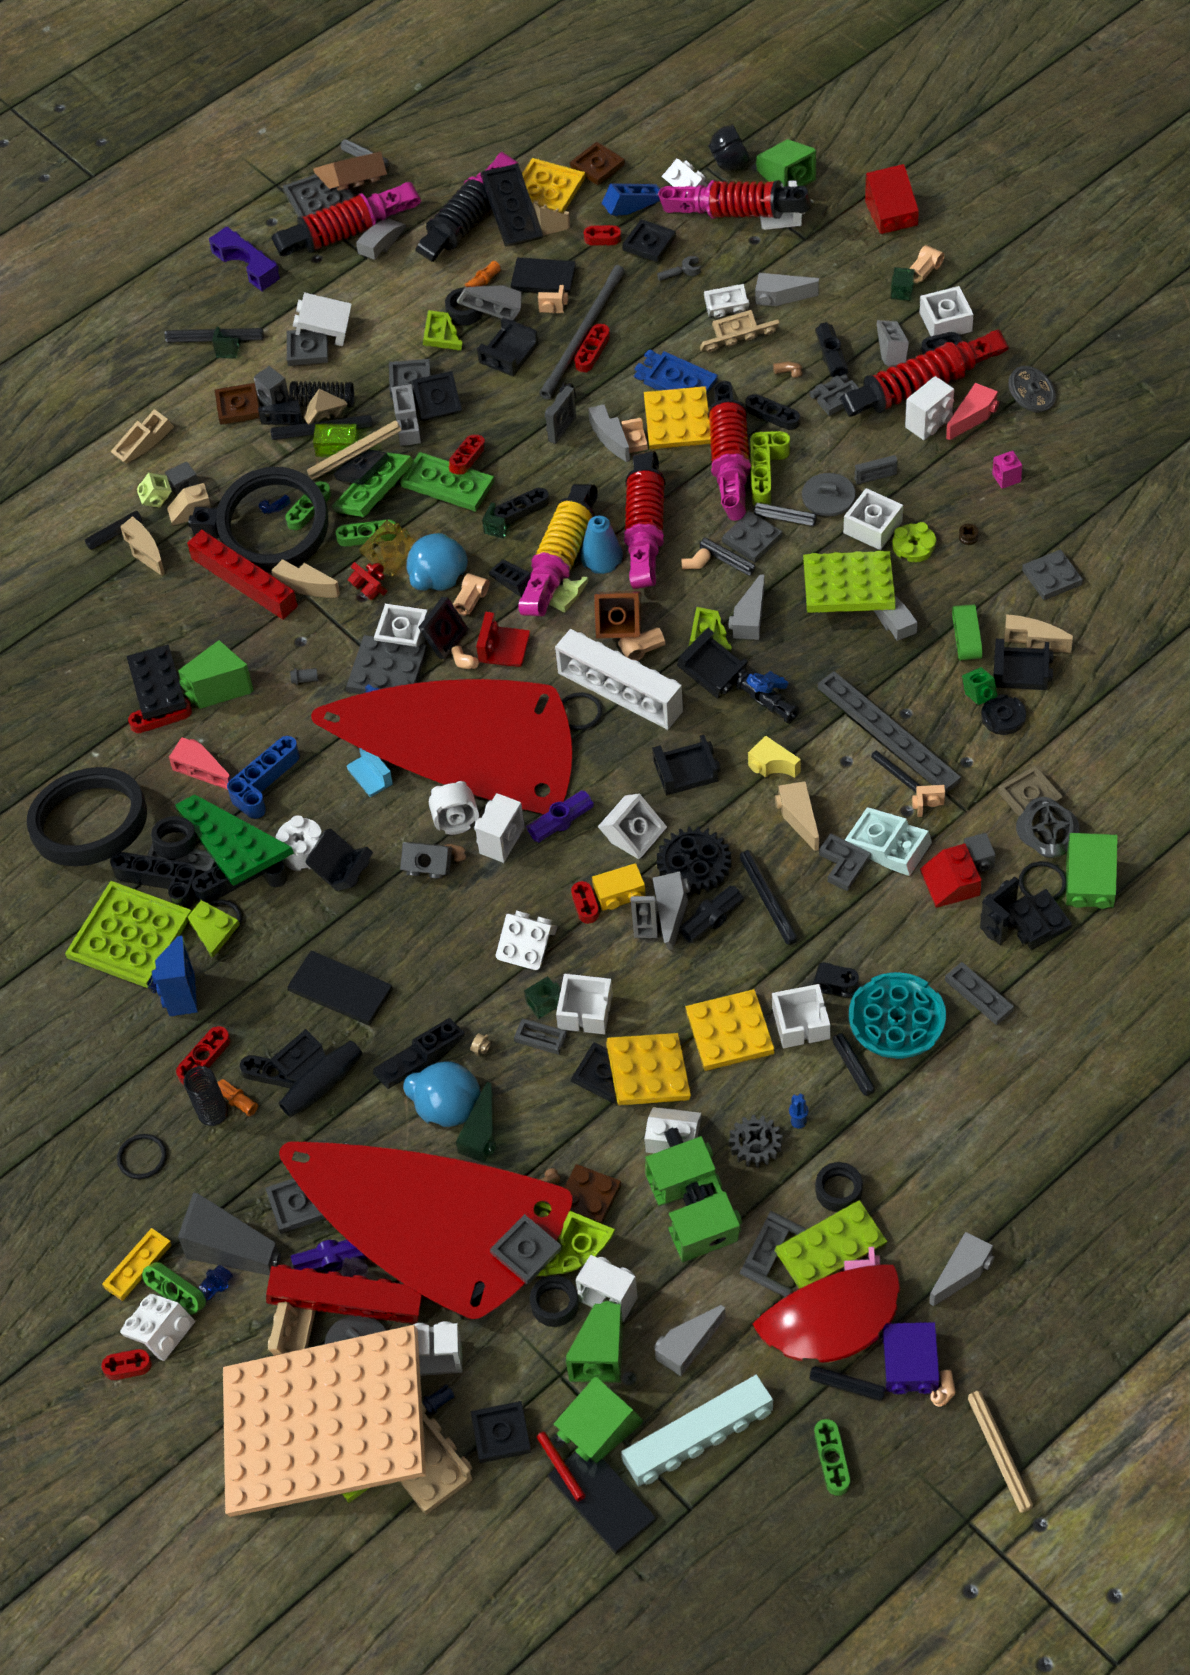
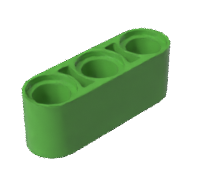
(967, 632)

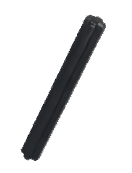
(203, 335)
(304, 429)
(768, 897)

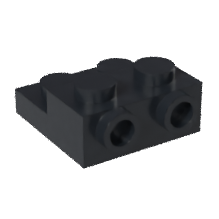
(1037, 919)

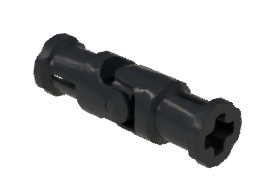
(773, 702)

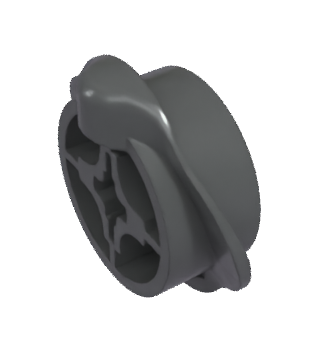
(1026, 831)

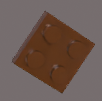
(597, 163)
(237, 403)
(592, 1193)

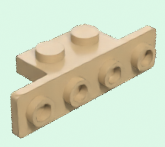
(735, 328)
(290, 1329)

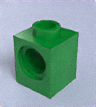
(979, 686)

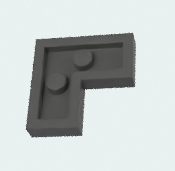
(848, 859)

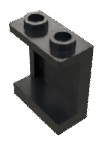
(509, 347)
(711, 664)
(1022, 667)
(686, 766)

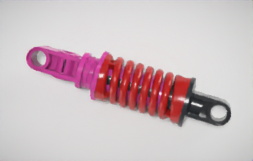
(736, 199)
(344, 219)
(729, 448)
(644, 518)

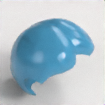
(435, 562)
(443, 1093)

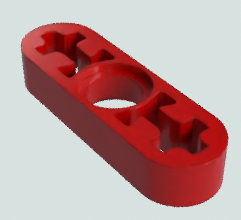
(591, 340)
(460, 462)
(147, 725)
(205, 1045)

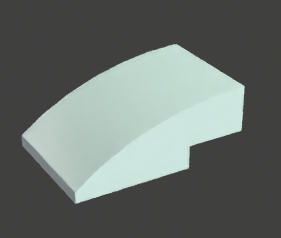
(890, 840)

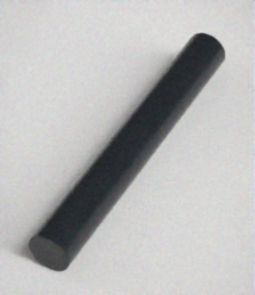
(894, 770)

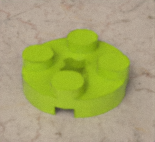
(914, 532)

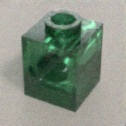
(902, 284)
(538, 1004)

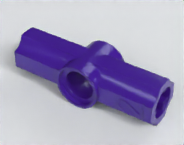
(569, 810)
(327, 1256)

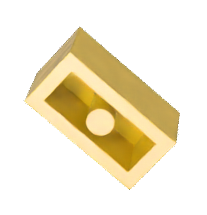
(618, 886)

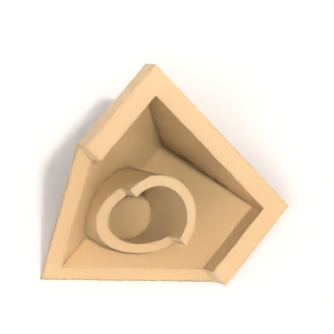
(550, 220)
(323, 405)

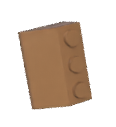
(353, 171)

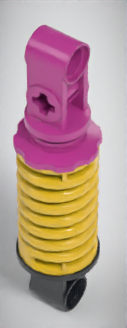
(558, 548)

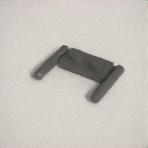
(763, 1254)

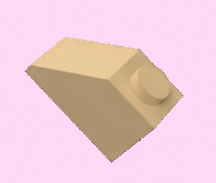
(186, 501)

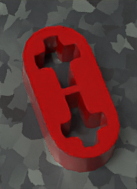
(602, 235)
(589, 901)
(126, 1364)

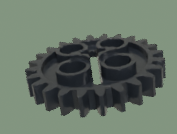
(695, 858)

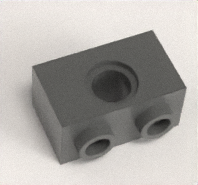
(271, 387)
(439, 855)

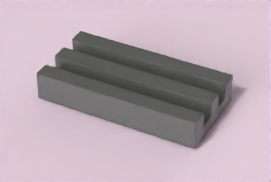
(875, 469)
(540, 1040)

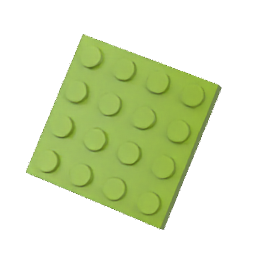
(848, 581)
(127, 933)

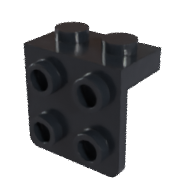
(337, 861)
(994, 914)

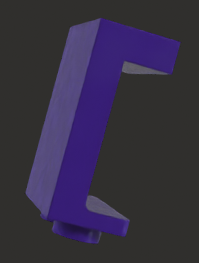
(910, 1357)

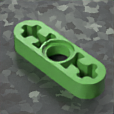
(305, 514)
(358, 528)
(159, 1279)
(829, 1475)

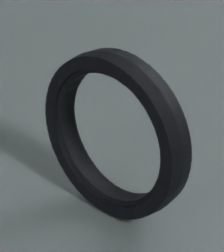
(266, 477)
(98, 850)

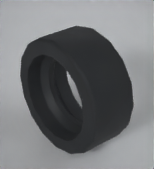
(460, 317)
(173, 825)
(833, 1170)
(549, 1283)

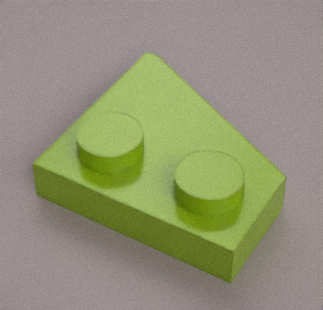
(440, 331)
(710, 619)
(212, 926)

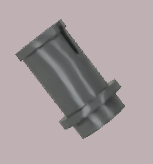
(303, 675)

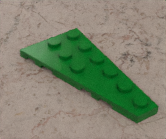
(231, 842)

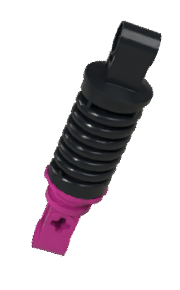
(458, 214)

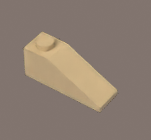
(798, 812)

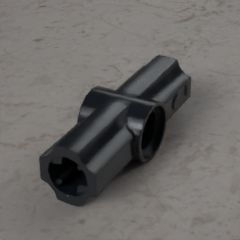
(831, 350)
(711, 914)

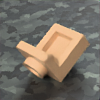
(553, 301)

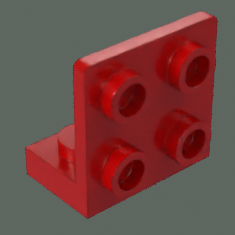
(501, 644)

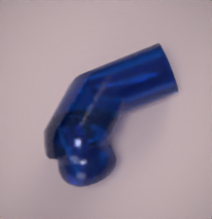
(276, 506)

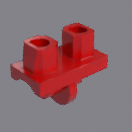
(373, 586)

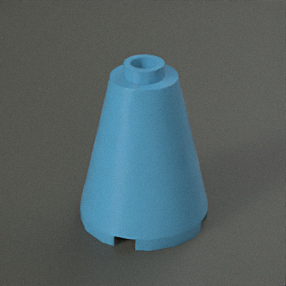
(600, 546)

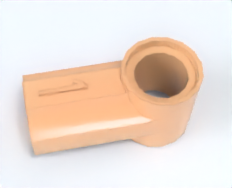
(927, 261)
(472, 589)
(636, 647)

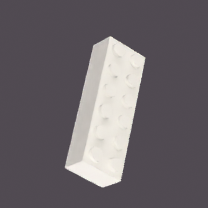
(619, 679)

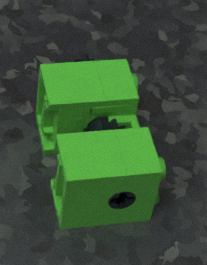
(689, 1173)

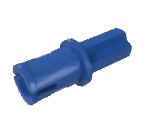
(798, 1111)

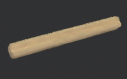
(354, 450)
(1000, 1451)

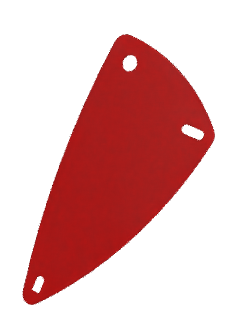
(465, 733)
(426, 1215)

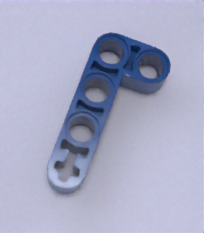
(249, 783)

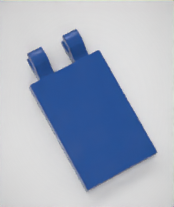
(672, 373)

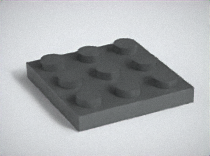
(313, 195)
(385, 665)

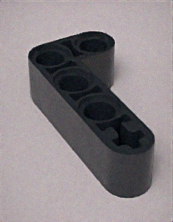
(130, 867)
(212, 885)

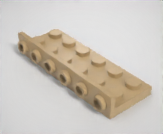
(444, 1469)

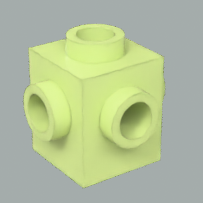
(154, 490)

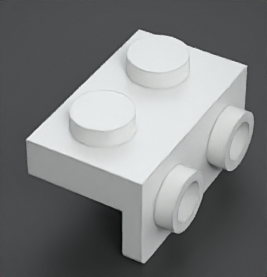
(681, 175)
(726, 300)

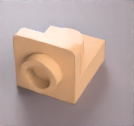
(634, 435)
(928, 796)

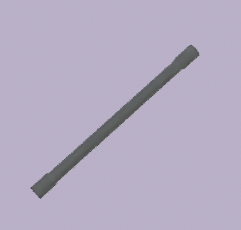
(552, 382)

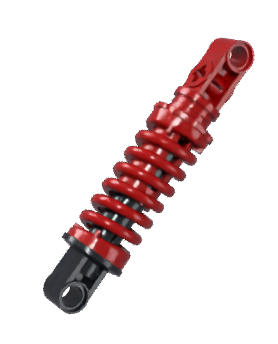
(944, 362)

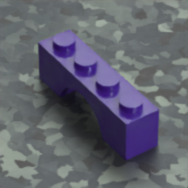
(230, 246)

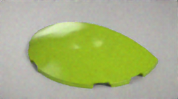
(578, 1240)

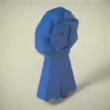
(766, 682)

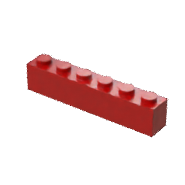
(242, 574)
(343, 1294)

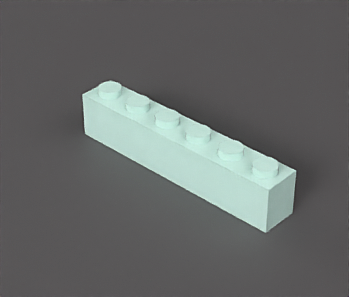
(697, 1430)

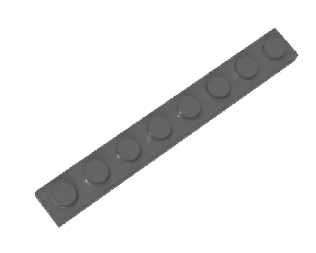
(888, 732)

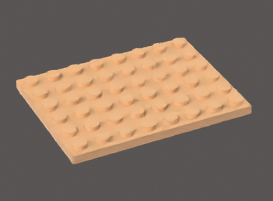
(323, 1421)

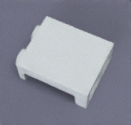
(322, 316)

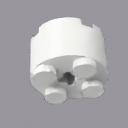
(453, 807)
(301, 836)

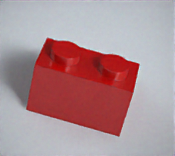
(951, 876)

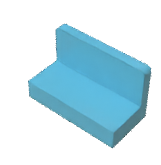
(370, 773)

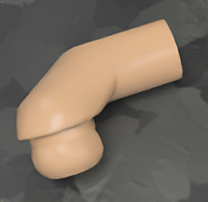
(697, 561)
(462, 660)
(946, 1391)

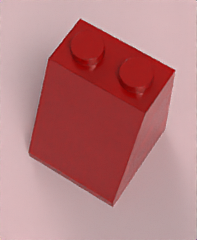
(891, 199)

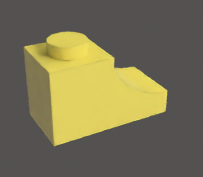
(770, 758)

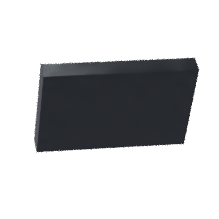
(543, 275)

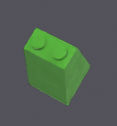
(788, 163)
(215, 677)
(1091, 870)
(598, 1346)
(597, 1421)

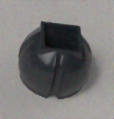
(728, 149)

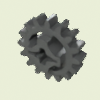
(755, 1141)

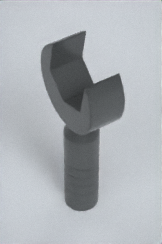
(686, 268)

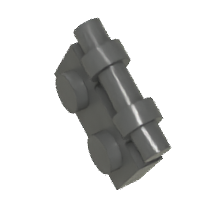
(829, 400)

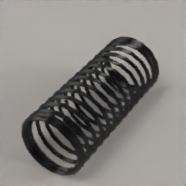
(299, 390)
(211, 1091)

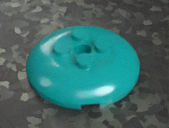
(902, 997)

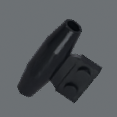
(312, 1070)

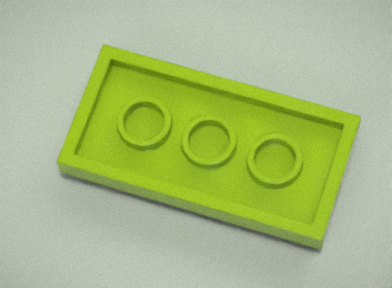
(829, 1243)

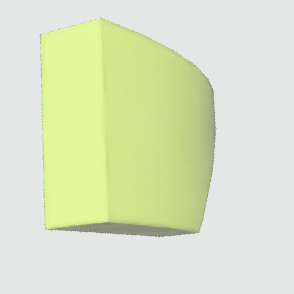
(567, 593)

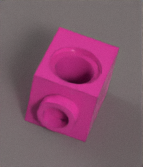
(1007, 469)

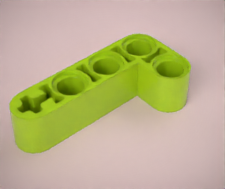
(763, 448)

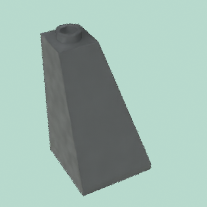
(223, 1240)

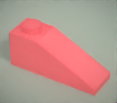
(973, 410)
(195, 761)

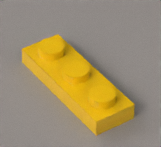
(130, 1270)

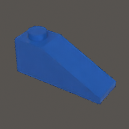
(628, 198)

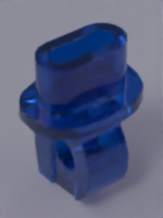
(216, 1281)

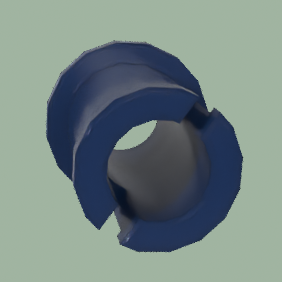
(437, 1399)

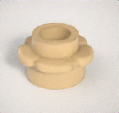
(480, 1044)

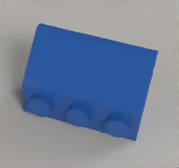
(176, 979)

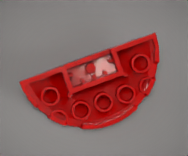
(832, 1314)

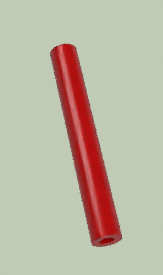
(561, 1467)

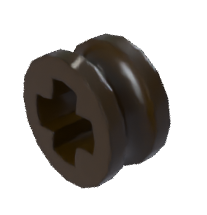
(968, 529)

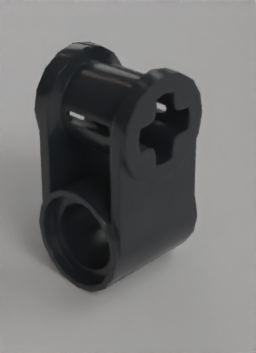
(836, 979)

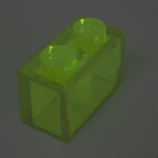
(333, 438)

